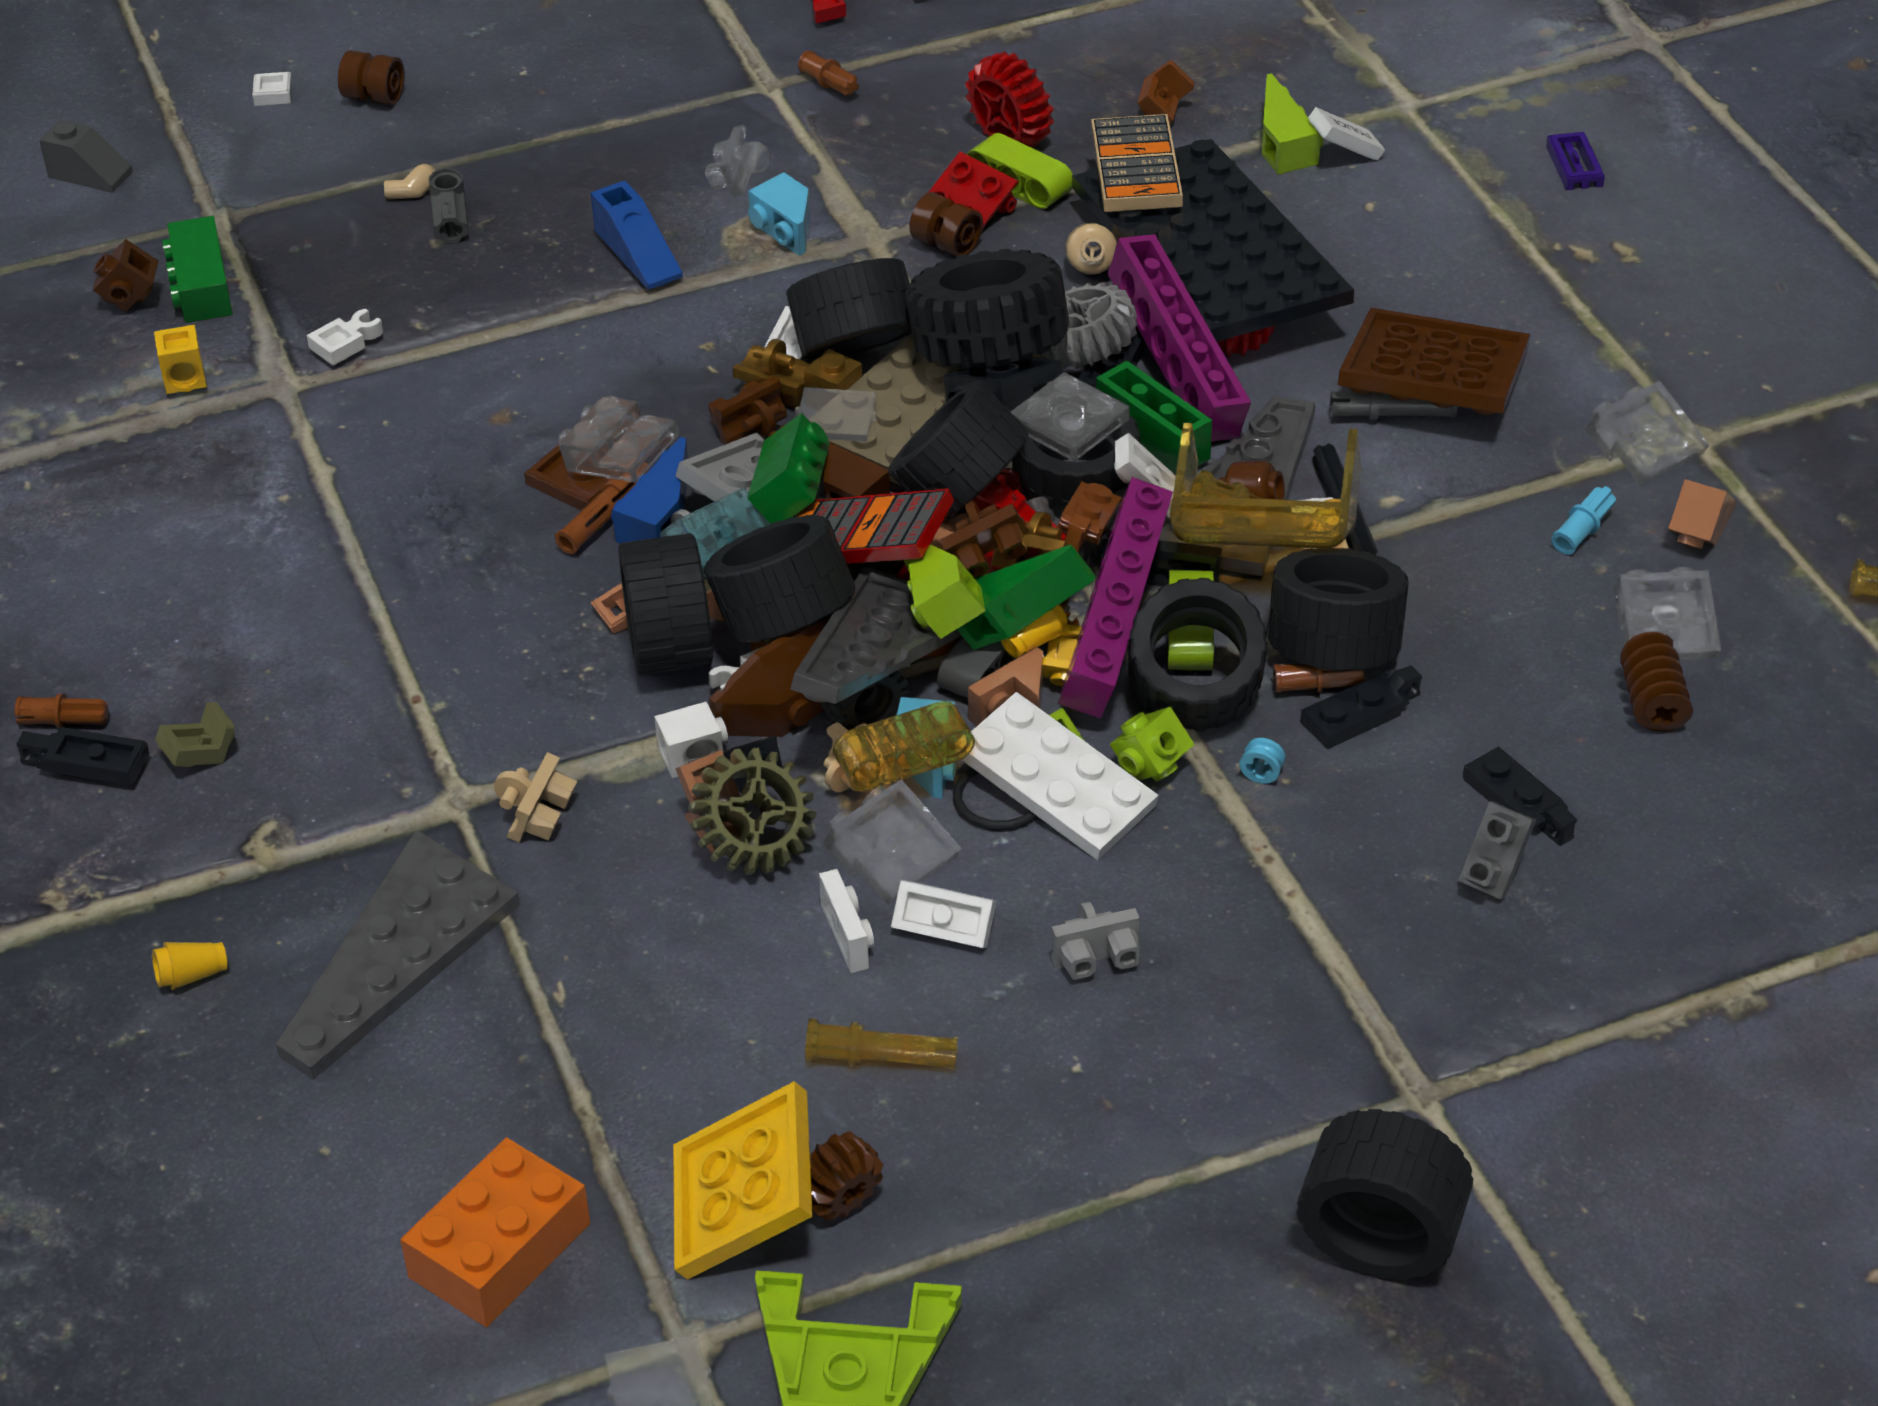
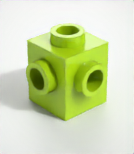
(1151, 744)

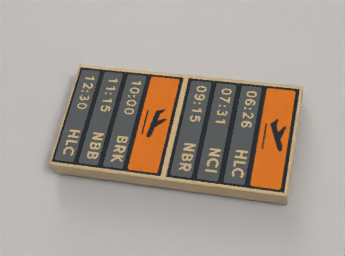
(1136, 163)

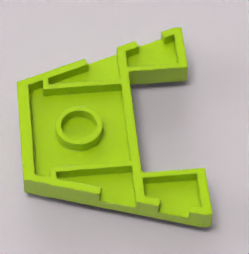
(850, 1362)

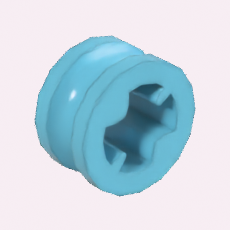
(1260, 771)

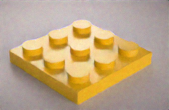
(741, 1180)

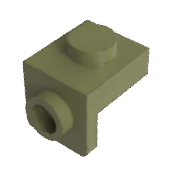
(198, 742)

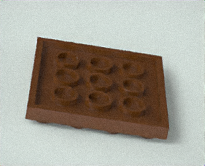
(1434, 361)

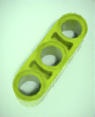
(1039, 176)
(1190, 645)

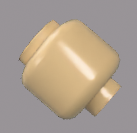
(1080, 239)

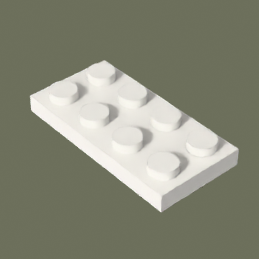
(1058, 776)

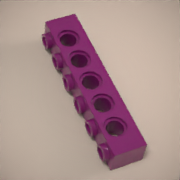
(1179, 335)
(1115, 598)

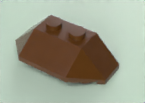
(759, 694)

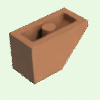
(1701, 514)

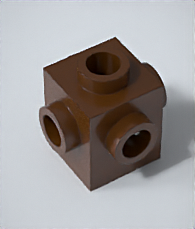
(125, 275)

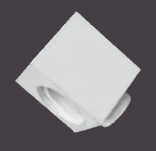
(688, 735)

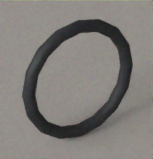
(980, 821)

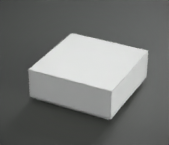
(272, 88)

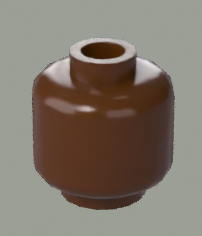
(1258, 477)

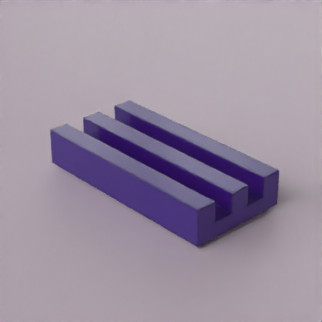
(1578, 175)

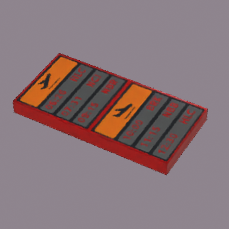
(884, 524)

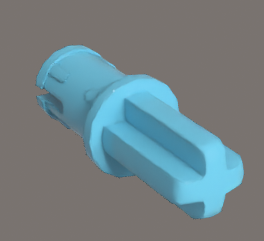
(1583, 520)

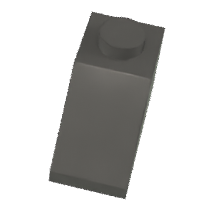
(82, 157)

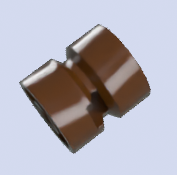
(369, 76)
(946, 224)

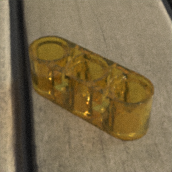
(903, 746)

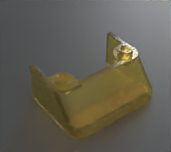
(1263, 520)

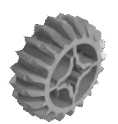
(1099, 325)

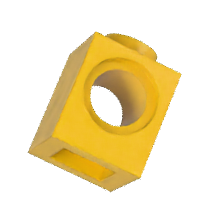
(180, 359)

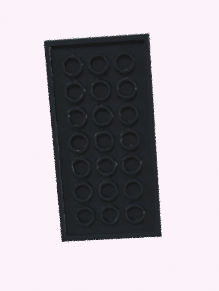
(1229, 246)

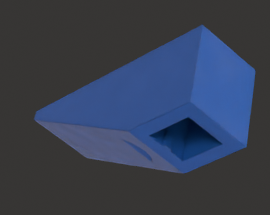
(633, 235)
(653, 499)

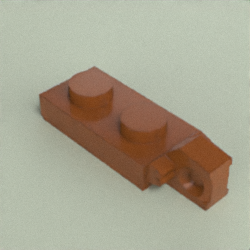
(1088, 514)

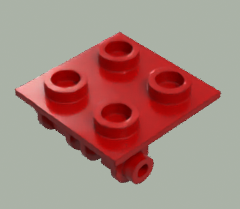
(977, 186)

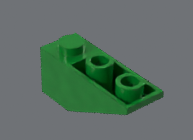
(1025, 593)

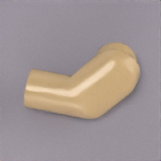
(412, 186)

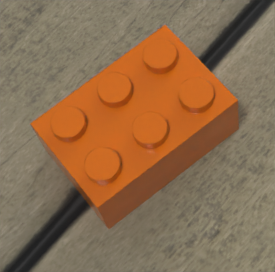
(495, 1231)

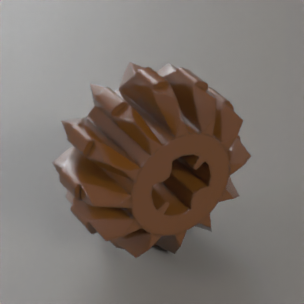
(843, 1175)

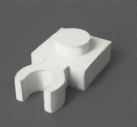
(342, 339)

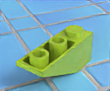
(1288, 135)
(943, 591)

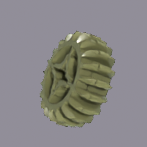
(788, 810)

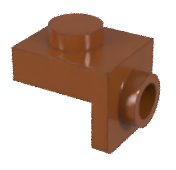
(1164, 89)

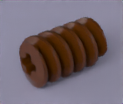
(1656, 682)

